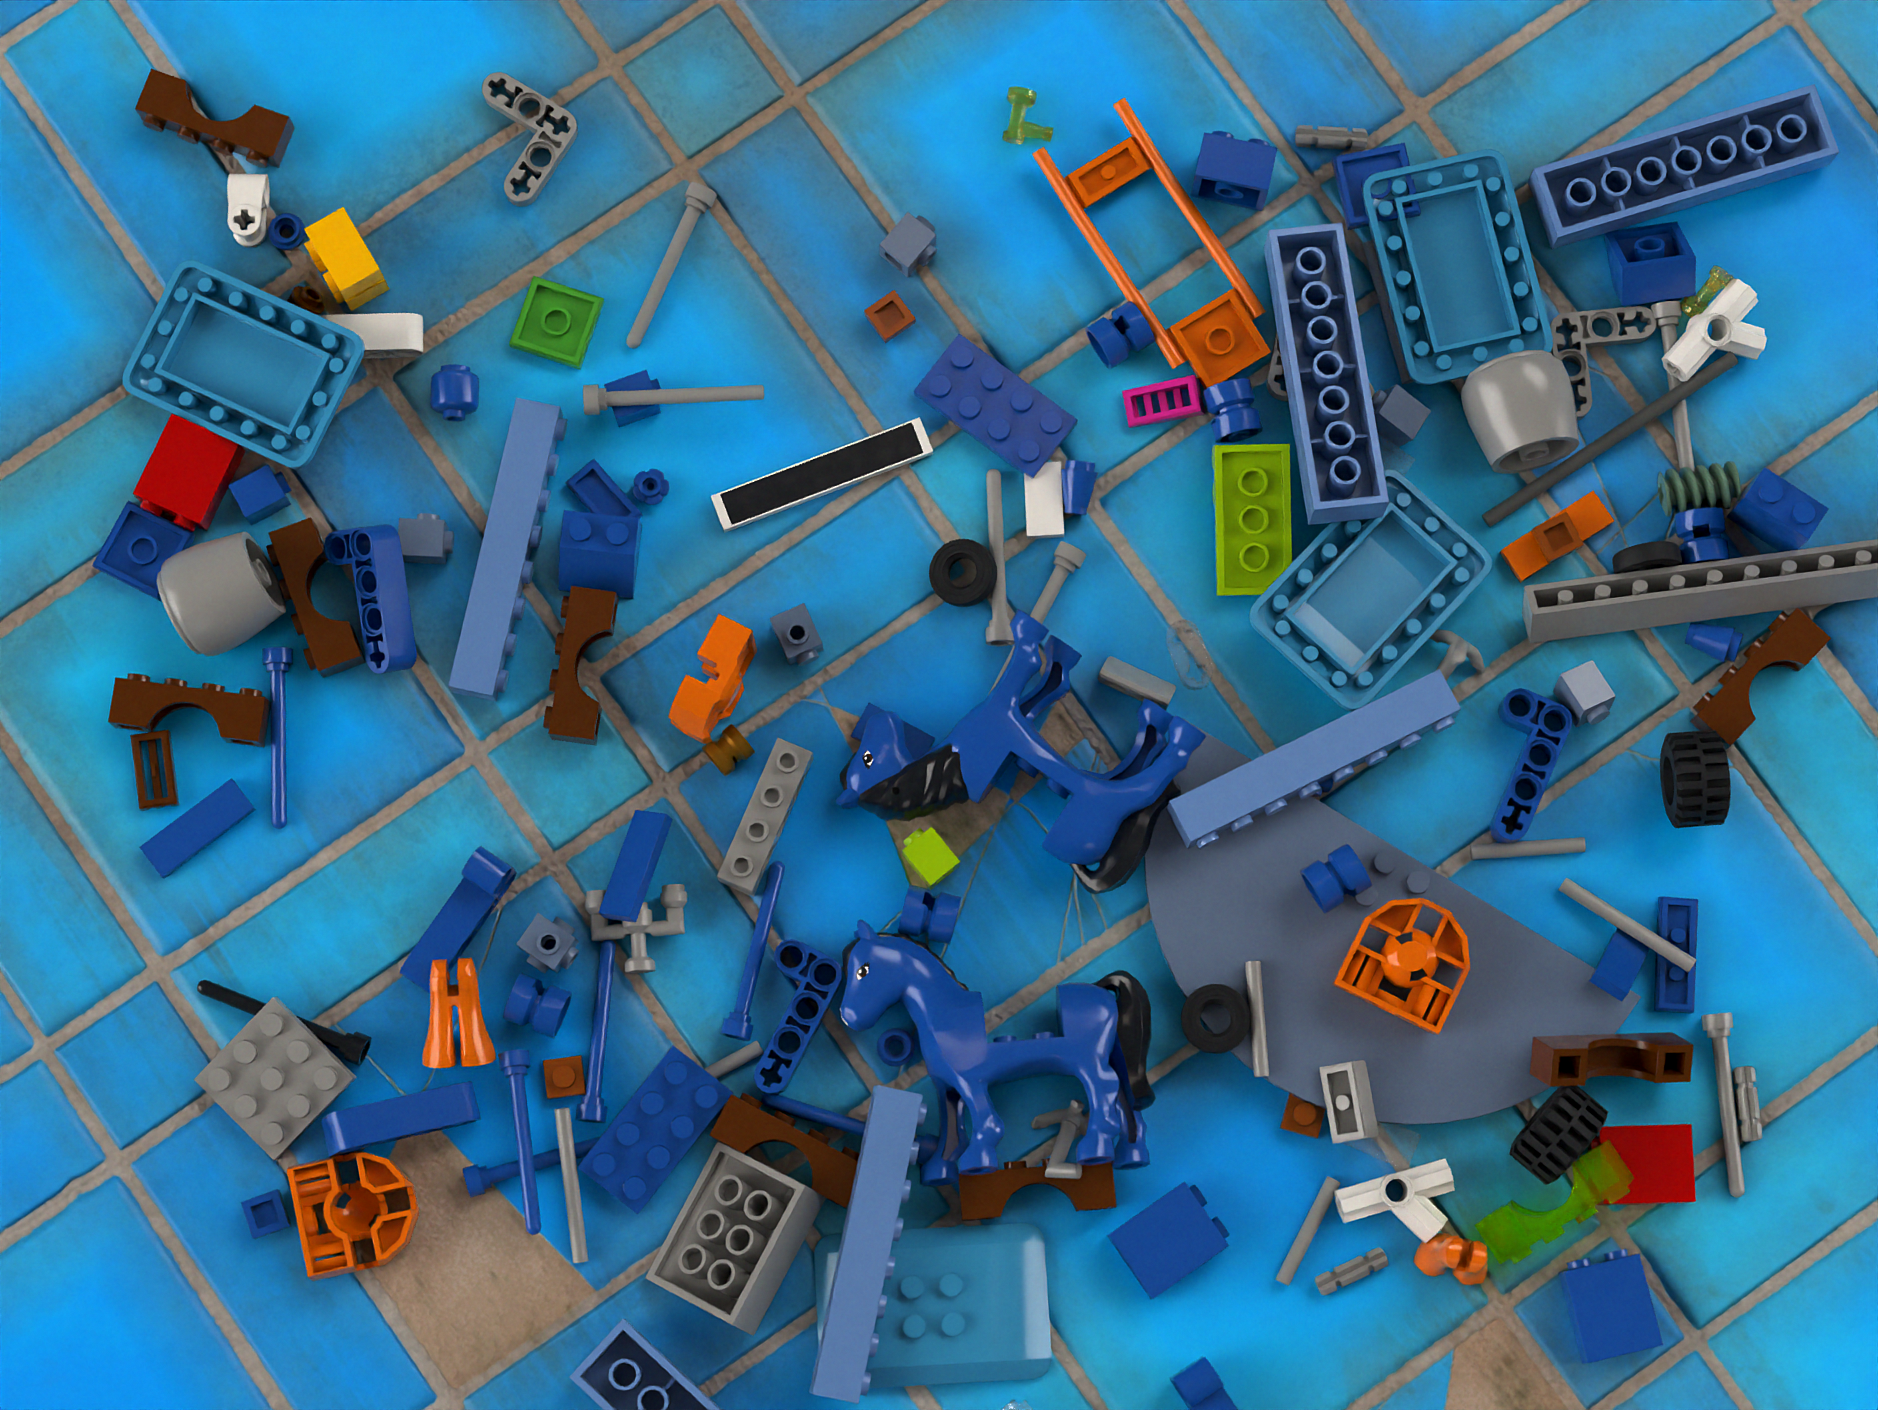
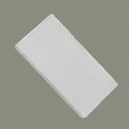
(1044, 502)

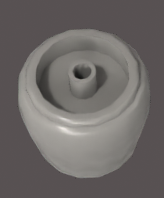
(1521, 410)
(220, 593)

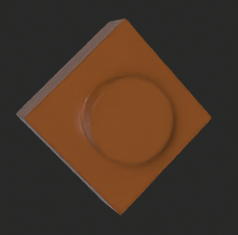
(889, 316)
(1557, 537)
(564, 1077)
(1302, 1117)

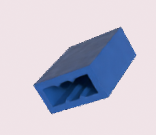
(1777, 512)
(1169, 1239)
(1610, 1306)

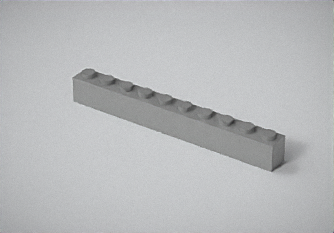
(1701, 591)

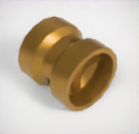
(728, 750)

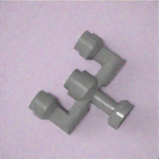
(673, 900)

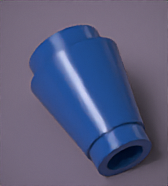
(1077, 486)
(1715, 641)

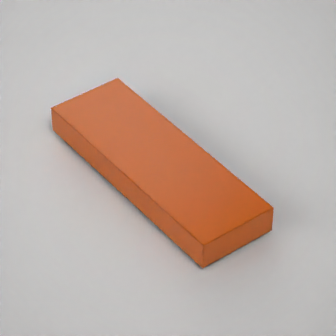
(1588, 518)

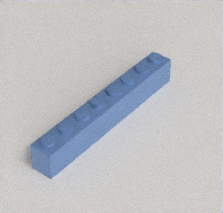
(506, 550)
(1313, 759)
(867, 1243)

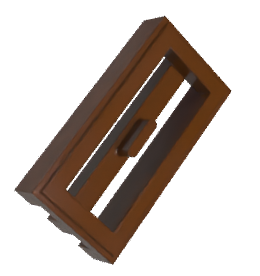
(158, 801)

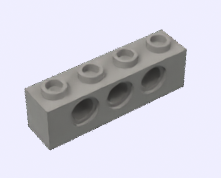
(765, 817)

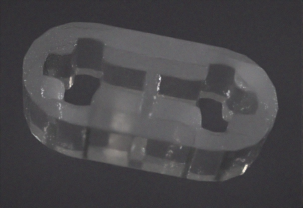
(1197, 651)

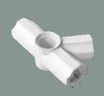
(1727, 332)
(1412, 1208)

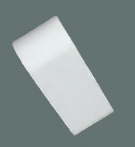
(385, 333)

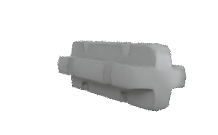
(1331, 137)
(1747, 1103)
(1351, 1271)

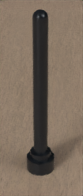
(352, 1046)

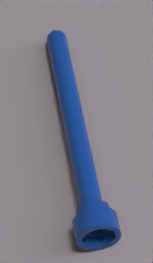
(277, 664)
(738, 1022)
(515, 1066)
(592, 1105)
(927, 1143)
(481, 1178)

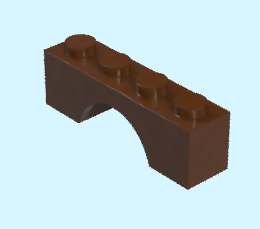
(257, 134)
(300, 555)
(588, 617)
(1790, 645)
(143, 704)
(1646, 1056)
(746, 1127)
(987, 1194)

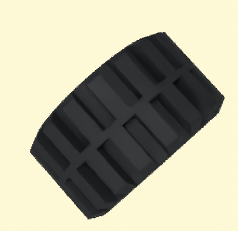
(1695, 778)
(1558, 1133)

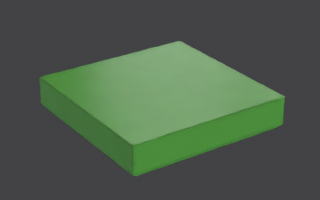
(556, 322)

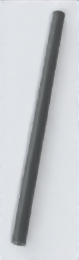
(1610, 439)

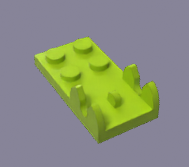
(1251, 516)

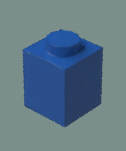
(638, 381)
(261, 493)

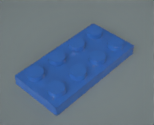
(995, 406)
(655, 1129)

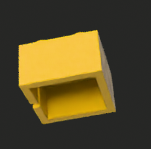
(349, 264)

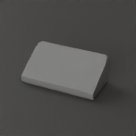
(1136, 682)
(1349, 1101)

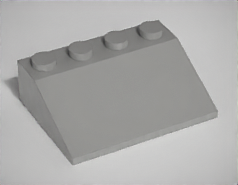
(735, 1238)

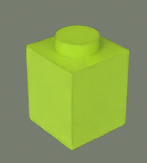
(929, 856)

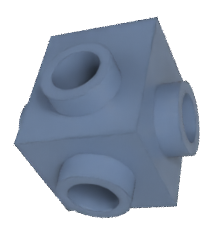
(539, 934)

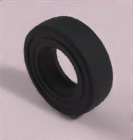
(1647, 556)
(985, 572)
(1232, 1002)

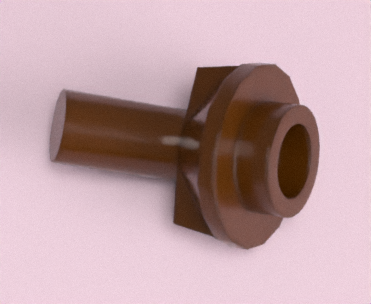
(307, 299)

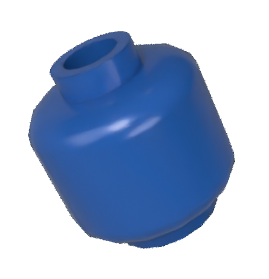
(454, 392)

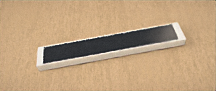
(822, 475)

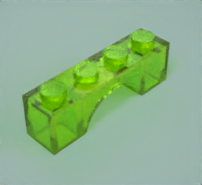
(1514, 1228)

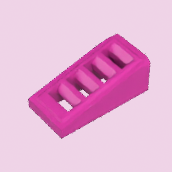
(1181, 411)

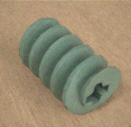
(1698, 486)

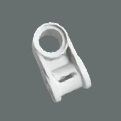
(248, 202)

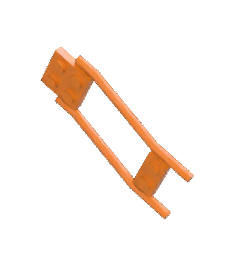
(1215, 338)

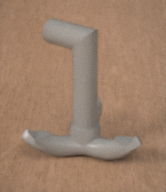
(1457, 653)
(1071, 1121)

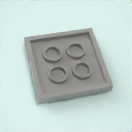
(275, 1078)

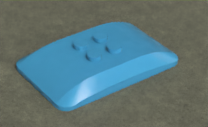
(1458, 271)
(243, 364)
(1370, 594)
(956, 1306)

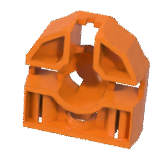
(725, 658)
(1398, 960)
(389, 1233)

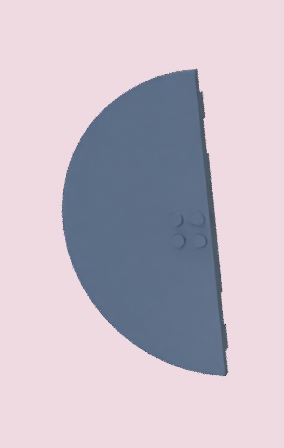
(1251, 904)

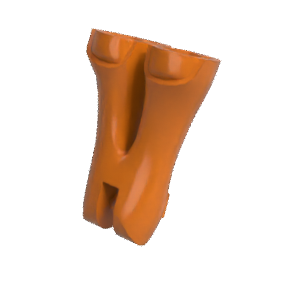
(475, 1042)
(1464, 1256)

